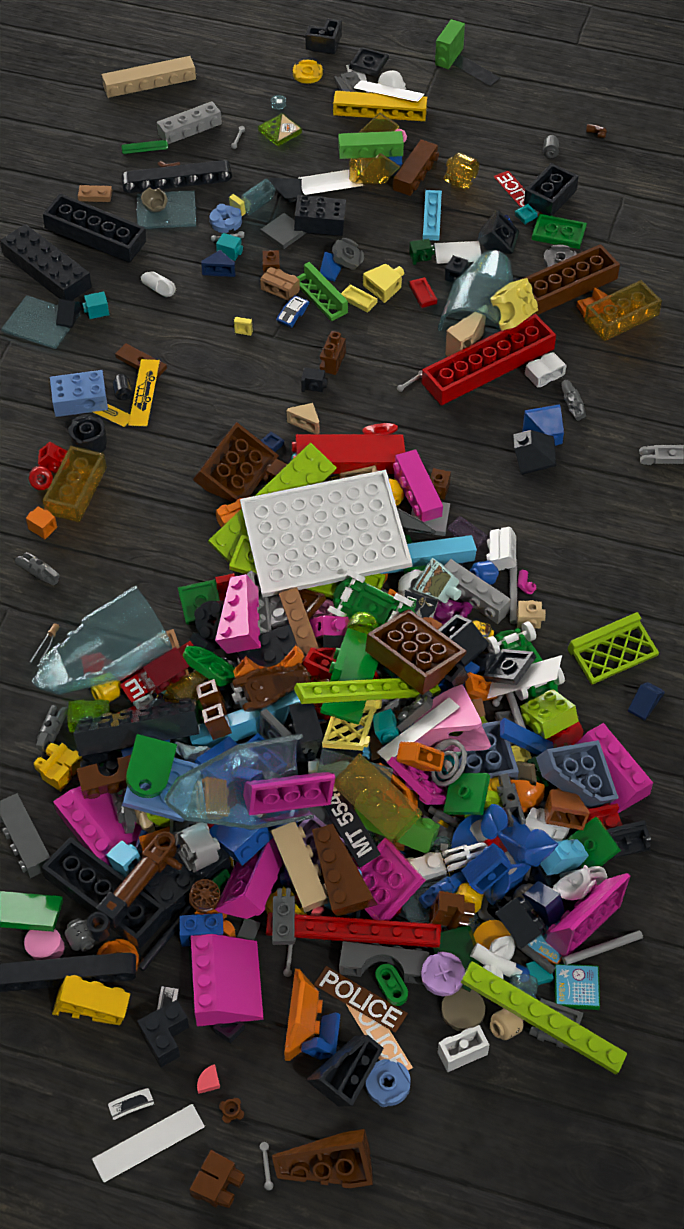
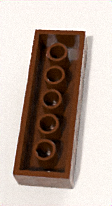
(573, 277)

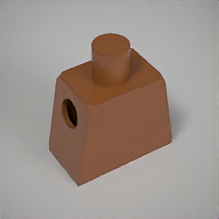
(565, 810)

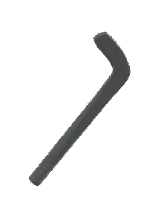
(485, 916)

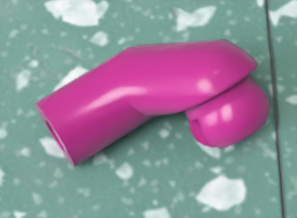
(523, 584)

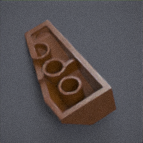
(333, 1160)

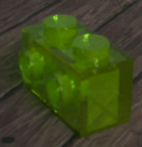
(81, 708)

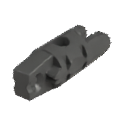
(573, 400)
(37, 568)
(50, 727)
(508, 791)
(124, 814)

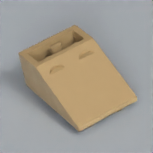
(465, 333)

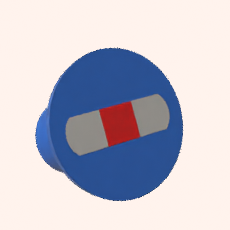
(470, 833)

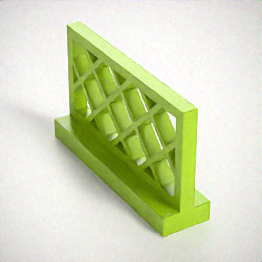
(607, 633)

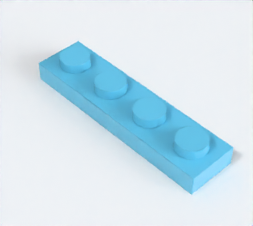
(432, 215)

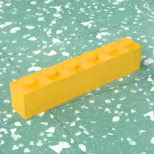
(370, 104)

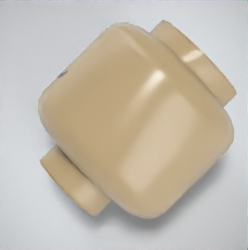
(505, 1024)

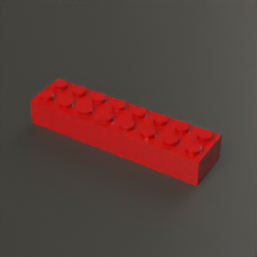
(488, 359)

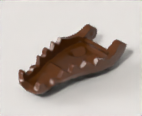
(268, 685)

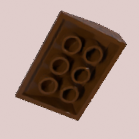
(235, 465)
(414, 650)

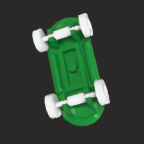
(357, 596)
(521, 641)

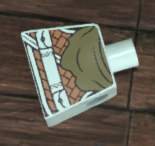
(438, 583)

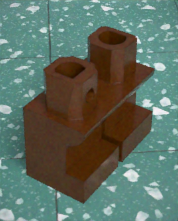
(333, 353)
(451, 910)
(214, 1179)

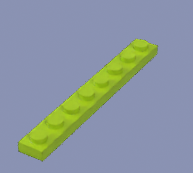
(356, 690)
(544, 1017)

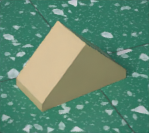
(304, 417)

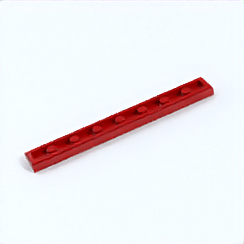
(363, 930)

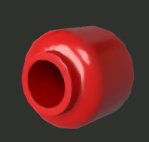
(41, 484)

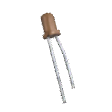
(52, 632)

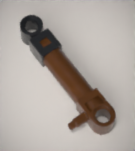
(115, 905)

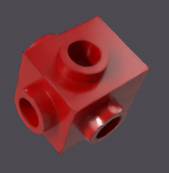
(51, 456)

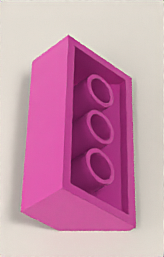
(628, 777)
(289, 793)
(251, 883)

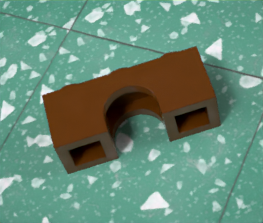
(214, 710)
(95, 784)

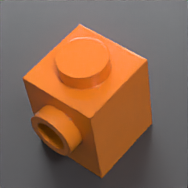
(41, 522)

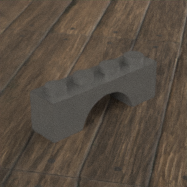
(358, 957)

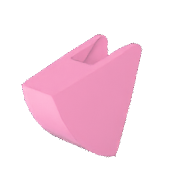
(463, 719)

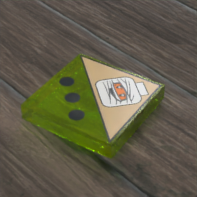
(280, 129)

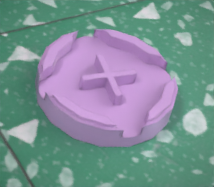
(442, 974)

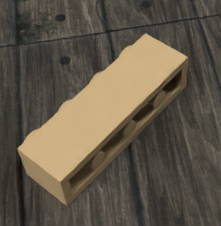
(300, 866)

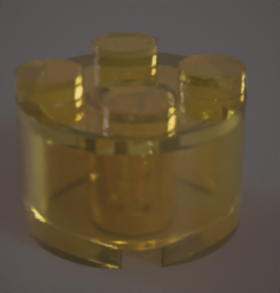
(461, 170)

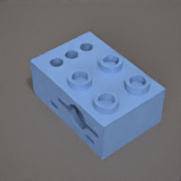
(78, 393)

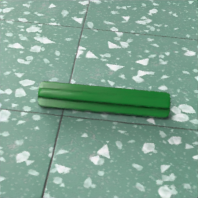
(144, 146)

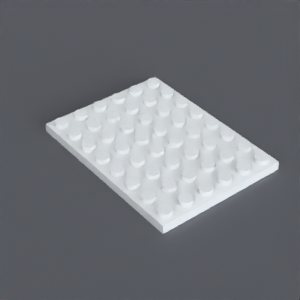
(324, 529)

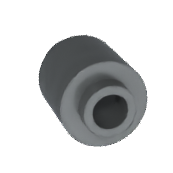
(551, 146)

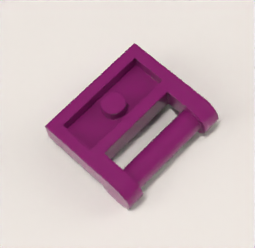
(447, 610)

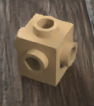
(531, 612)

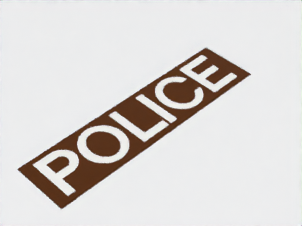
(360, 999)

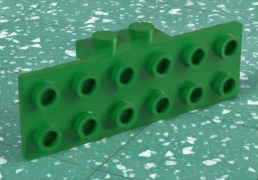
(350, 664)

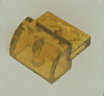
(185, 687)

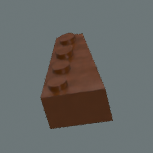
(342, 878)

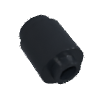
(122, 387)

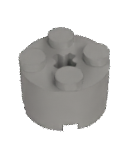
(197, 846)

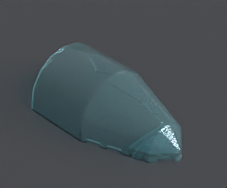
(477, 285)
(105, 646)
(216, 787)

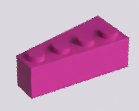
(417, 486)
(239, 618)

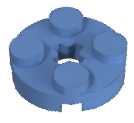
(222, 211)
(386, 1095)

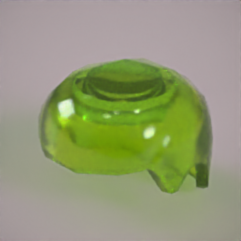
(363, 622)

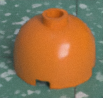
(529, 795)

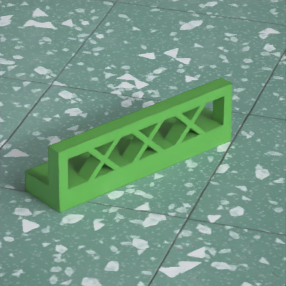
(326, 291)

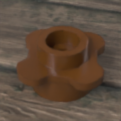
(225, 1107)

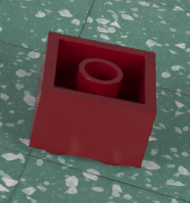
(162, 671)

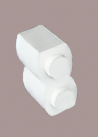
(545, 369)

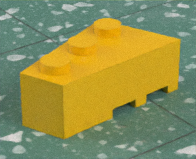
(91, 1000)

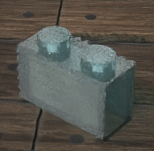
(258, 195)

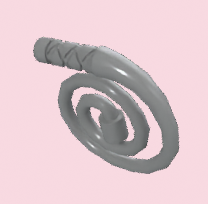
(448, 765)

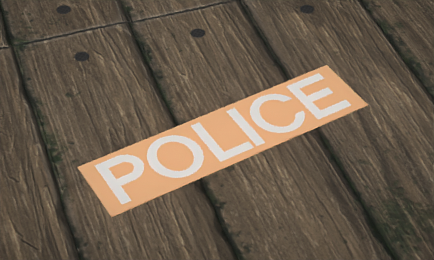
(382, 1036)

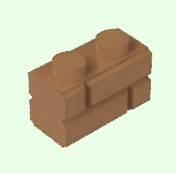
(280, 283)

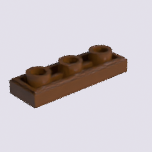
(133, 357)

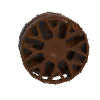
(204, 895)

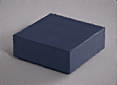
(273, 441)

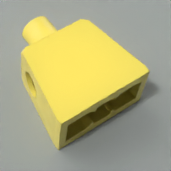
(383, 281)

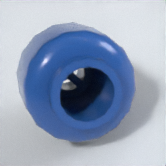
(486, 571)

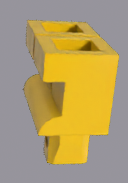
(59, 766)

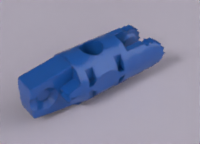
(447, 884)

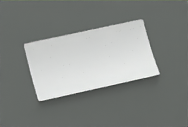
(327, 182)

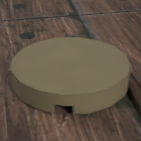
(463, 1009)

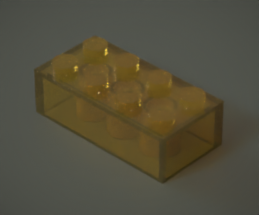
(622, 310)
(75, 483)
(377, 798)

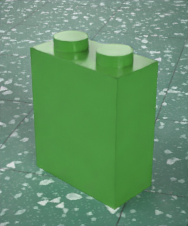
(449, 44)

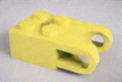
(515, 303)

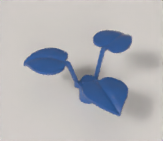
(536, 849)

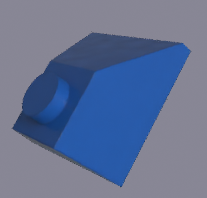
(546, 421)

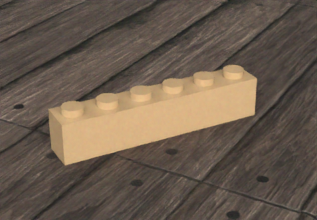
(149, 76)

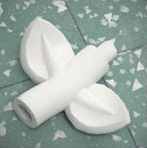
(497, 957)

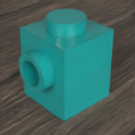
(230, 246)
(96, 305)
(386, 726)

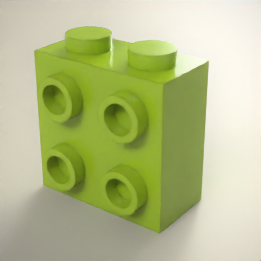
(549, 714)

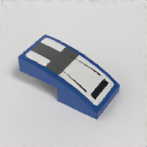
(292, 310)

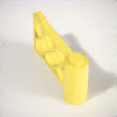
(344, 742)

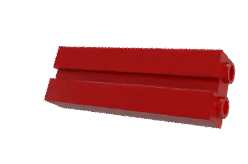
(354, 451)

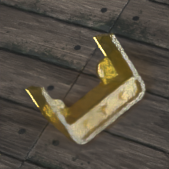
(378, 168)

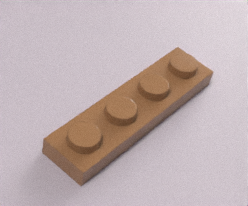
(298, 620)

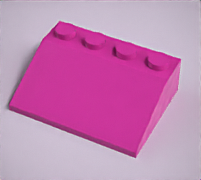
(94, 822)
(587, 915)
(225, 979)

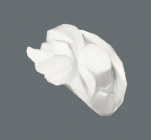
(190, 752)
(575, 884)

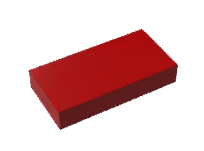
(423, 292)

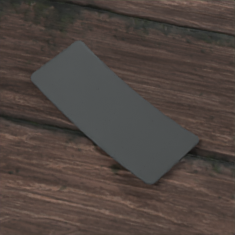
(248, 929)

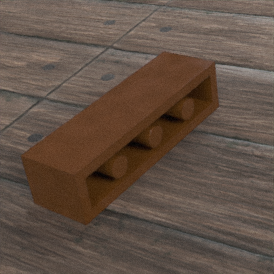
(415, 167)

